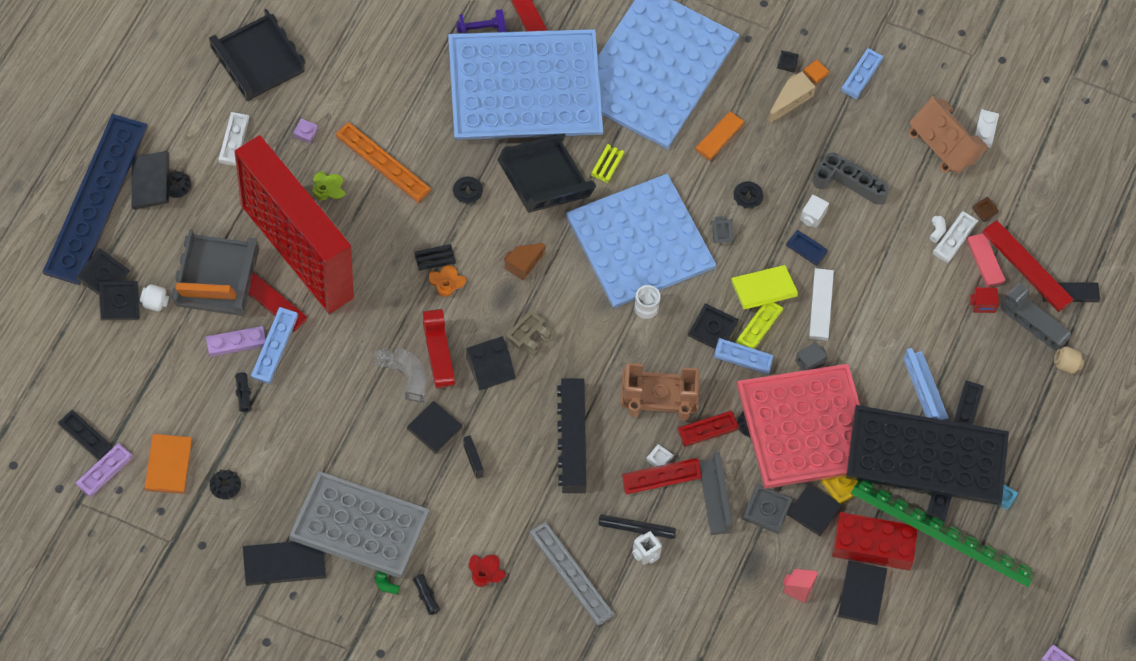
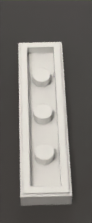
(821, 304)

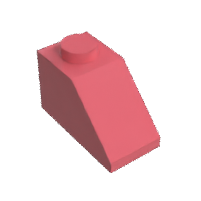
(800, 583)

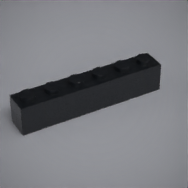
(572, 435)

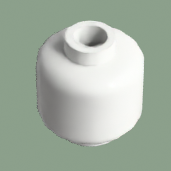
(154, 297)

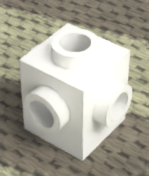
(649, 543)

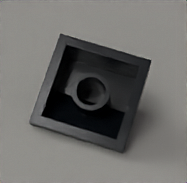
(490, 363)

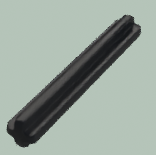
(637, 526)

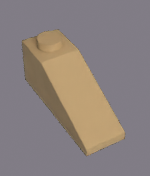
(795, 92)

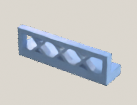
(924, 385)

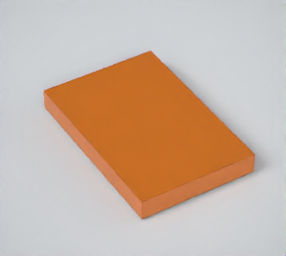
(168, 463)

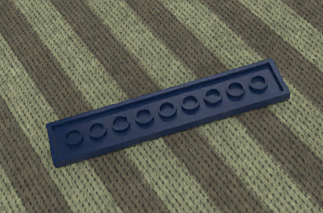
(95, 198)

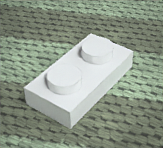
(987, 126)

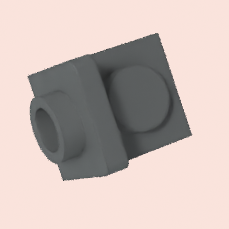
(722, 230)

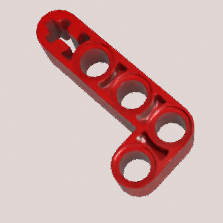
(438, 348)

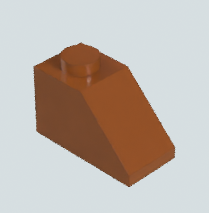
(524, 259)

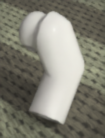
(940, 226)

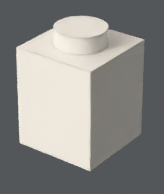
(814, 211)

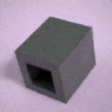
(811, 357)

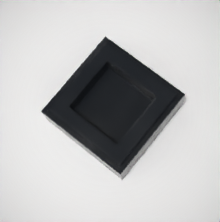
(787, 61)

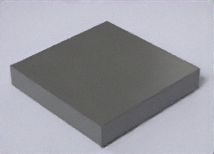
(767, 509)

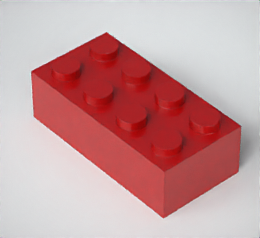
(874, 541)

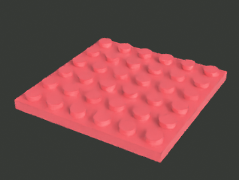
(800, 423)

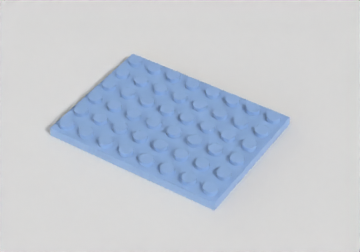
(660, 67)
(525, 84)

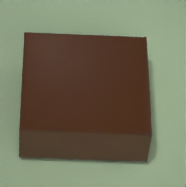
(985, 209)

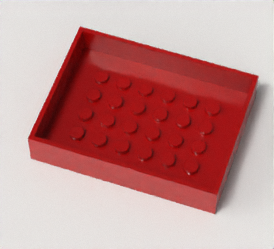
(294, 224)

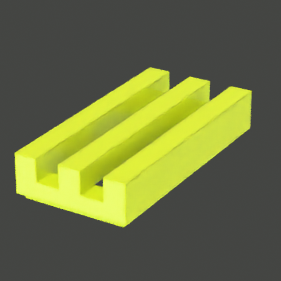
(613, 151)

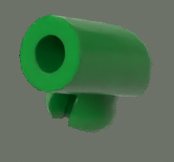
(384, 585)

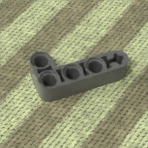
(837, 172)
(1033, 318)

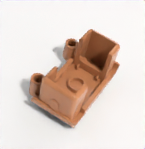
(946, 136)
(660, 391)

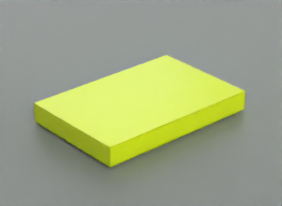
(764, 287)

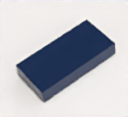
(806, 247)

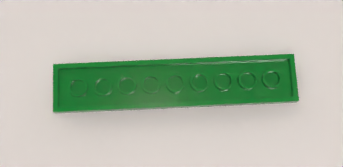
(950, 536)

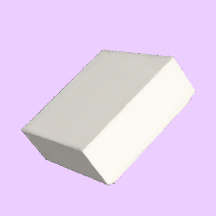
(659, 456)

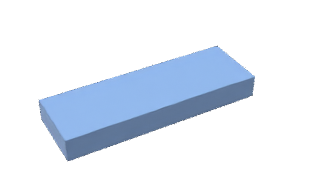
(862, 73)
(743, 356)

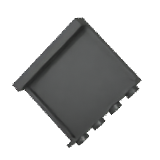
(217, 263)

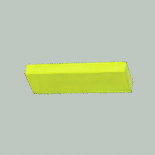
(759, 325)

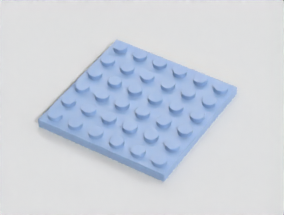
(640, 239)

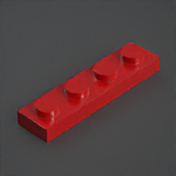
(661, 476)

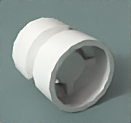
(647, 301)

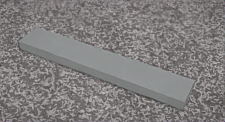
(571, 574)

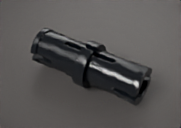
(243, 392)
(426, 594)

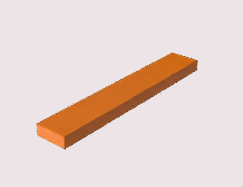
(383, 162)

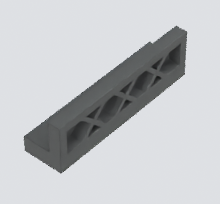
(715, 495)

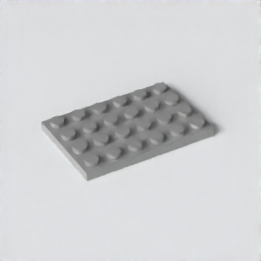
(359, 524)

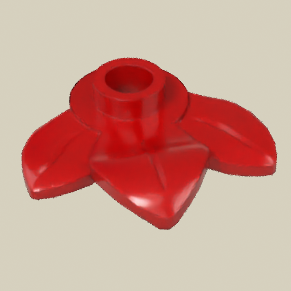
(485, 567)

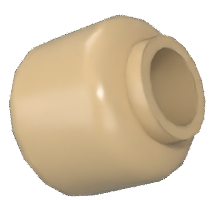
(1068, 360)

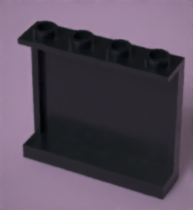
(258, 56)
(544, 173)

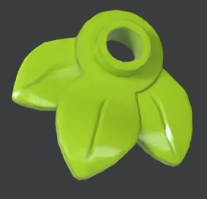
(327, 186)

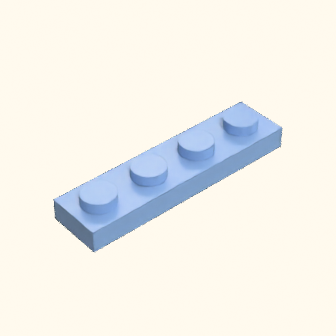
(274, 345)

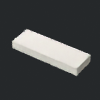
(233, 137)
(955, 237)

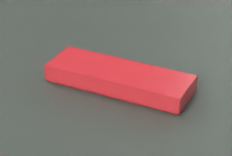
(985, 260)

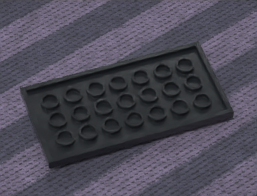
(927, 455)

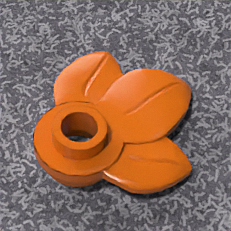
(446, 280)

